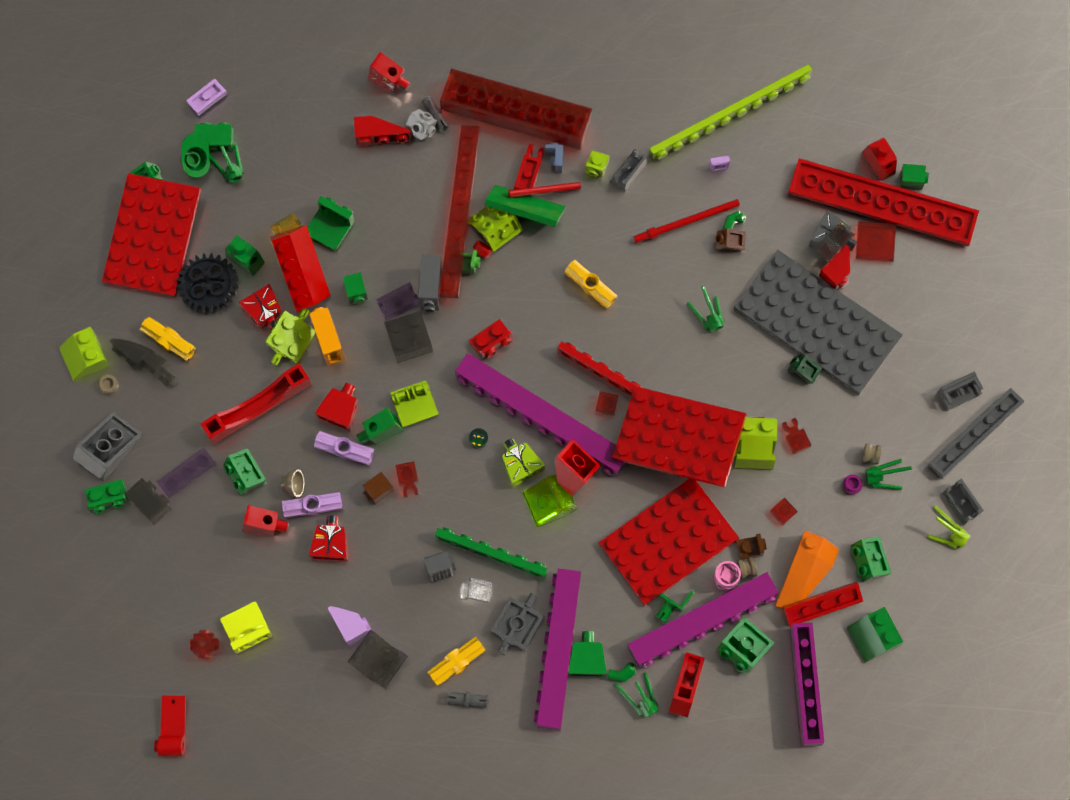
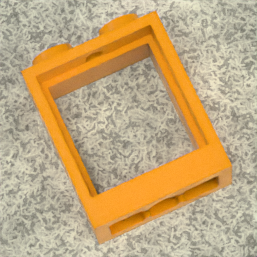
(327, 335)

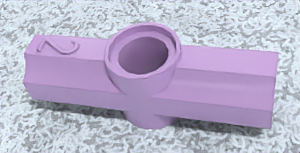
(355, 452)
(299, 506)

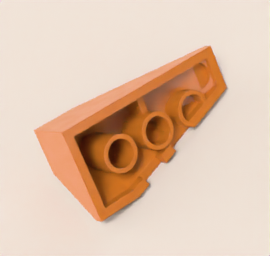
(810, 565)

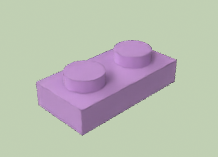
(206, 97)

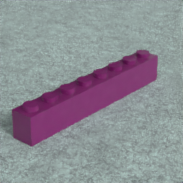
(702, 620)
(558, 649)

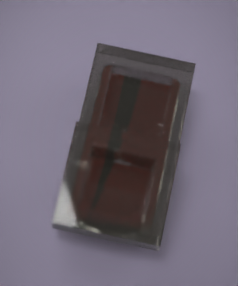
(834, 242)

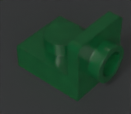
(805, 368)

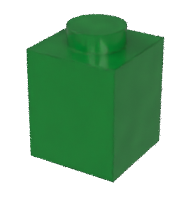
(913, 176)
(355, 288)

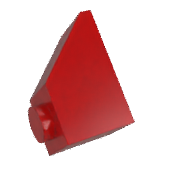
(837, 270)

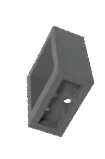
(430, 282)

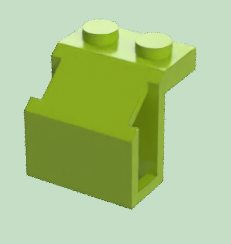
(757, 444)

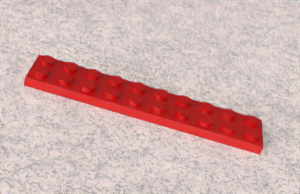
(883, 202)

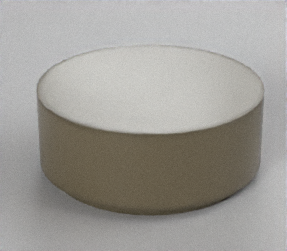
(108, 384)

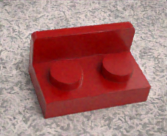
(491, 339)

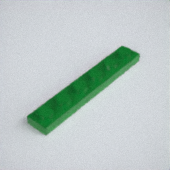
(483, 549)

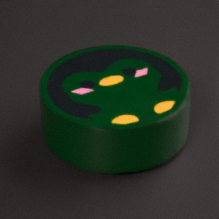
(478, 438)

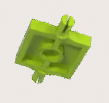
(290, 336)

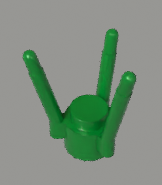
(233, 173)
(714, 320)
(875, 474)
(648, 706)

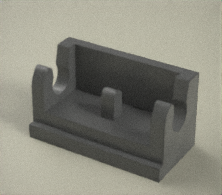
(629, 170)
(960, 391)
(962, 502)

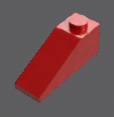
(686, 684)

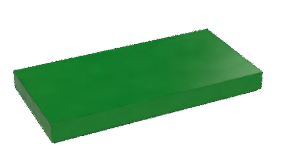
(525, 206)

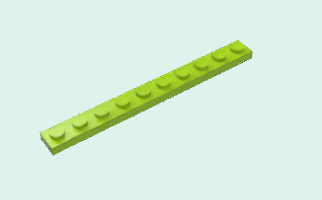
(724, 116)

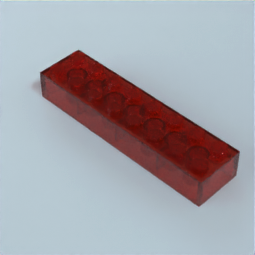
(516, 109)

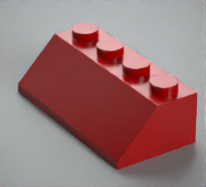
(300, 267)

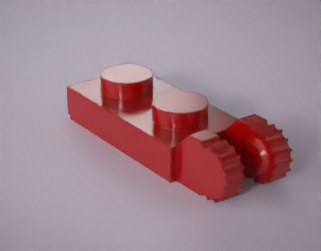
(529, 169)

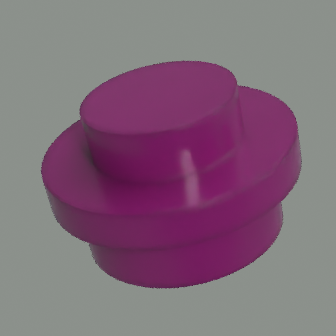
(852, 484)

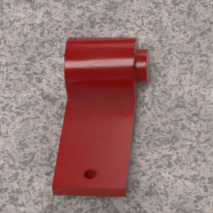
(173, 721)

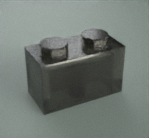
(148, 501)

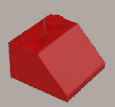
(574, 467)

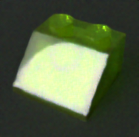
(549, 501)

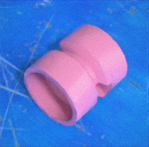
(727, 576)

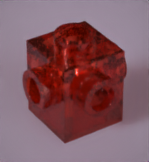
(209, 649)

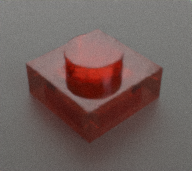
(607, 403)
(783, 511)

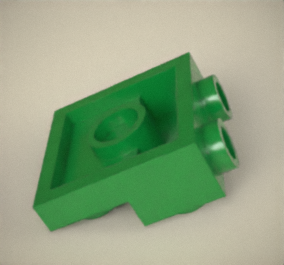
(745, 646)

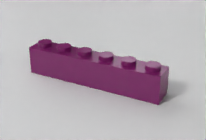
(807, 685)

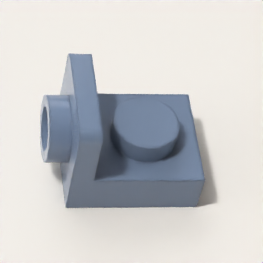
(556, 151)

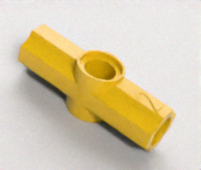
(581, 276)
(167, 338)
(456, 661)

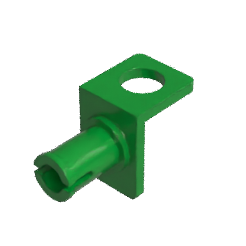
(669, 605)

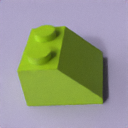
(83, 354)

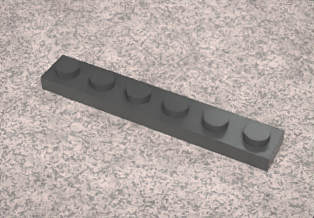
(976, 433)

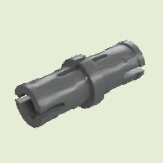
(436, 113)
(467, 699)

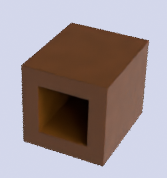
(377, 488)

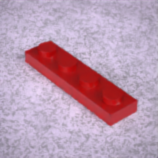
(823, 604)

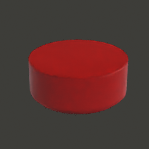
(482, 249)

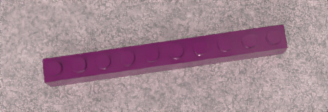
(536, 411)

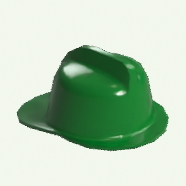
(195, 155)

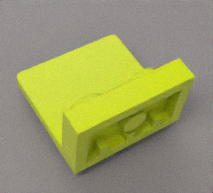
(246, 627)

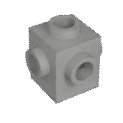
(421, 124)

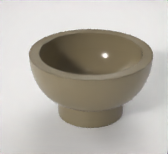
(293, 483)

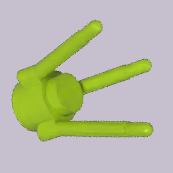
(958, 536)

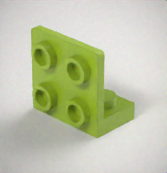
(495, 226)

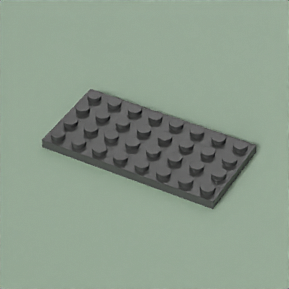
(818, 321)

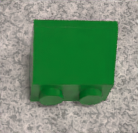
(875, 634)

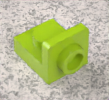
(596, 164)

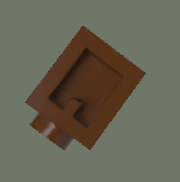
(730, 239)
(751, 547)

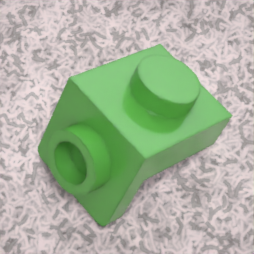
(471, 262)

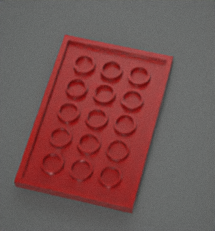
(151, 235)
(679, 436)
(668, 541)

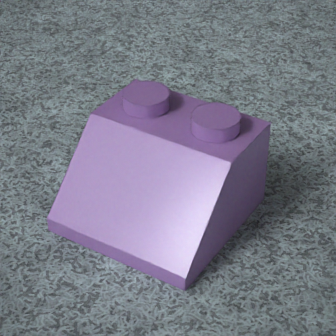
(350, 625)

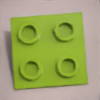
(414, 403)

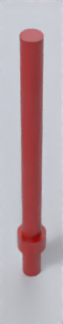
(653, 232)

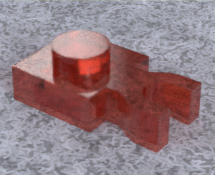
(797, 438)
(407, 475)

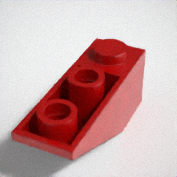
(376, 130)

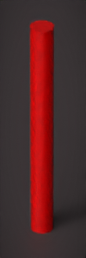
(544, 189)

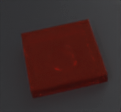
(875, 241)

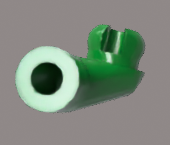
(733, 219)
(624, 674)

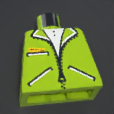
(521, 462)

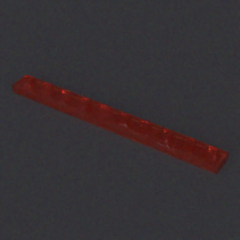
(459, 212)

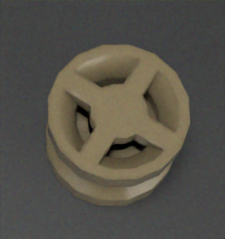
(872, 453)
(747, 568)

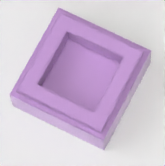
(719, 163)

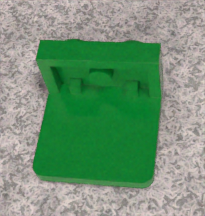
(330, 223)

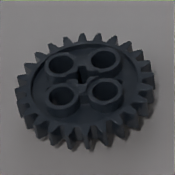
(206, 267)

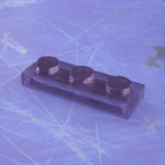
(186, 472)

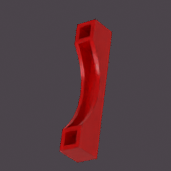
(233, 419)

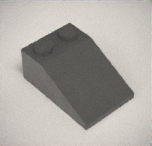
(106, 446)

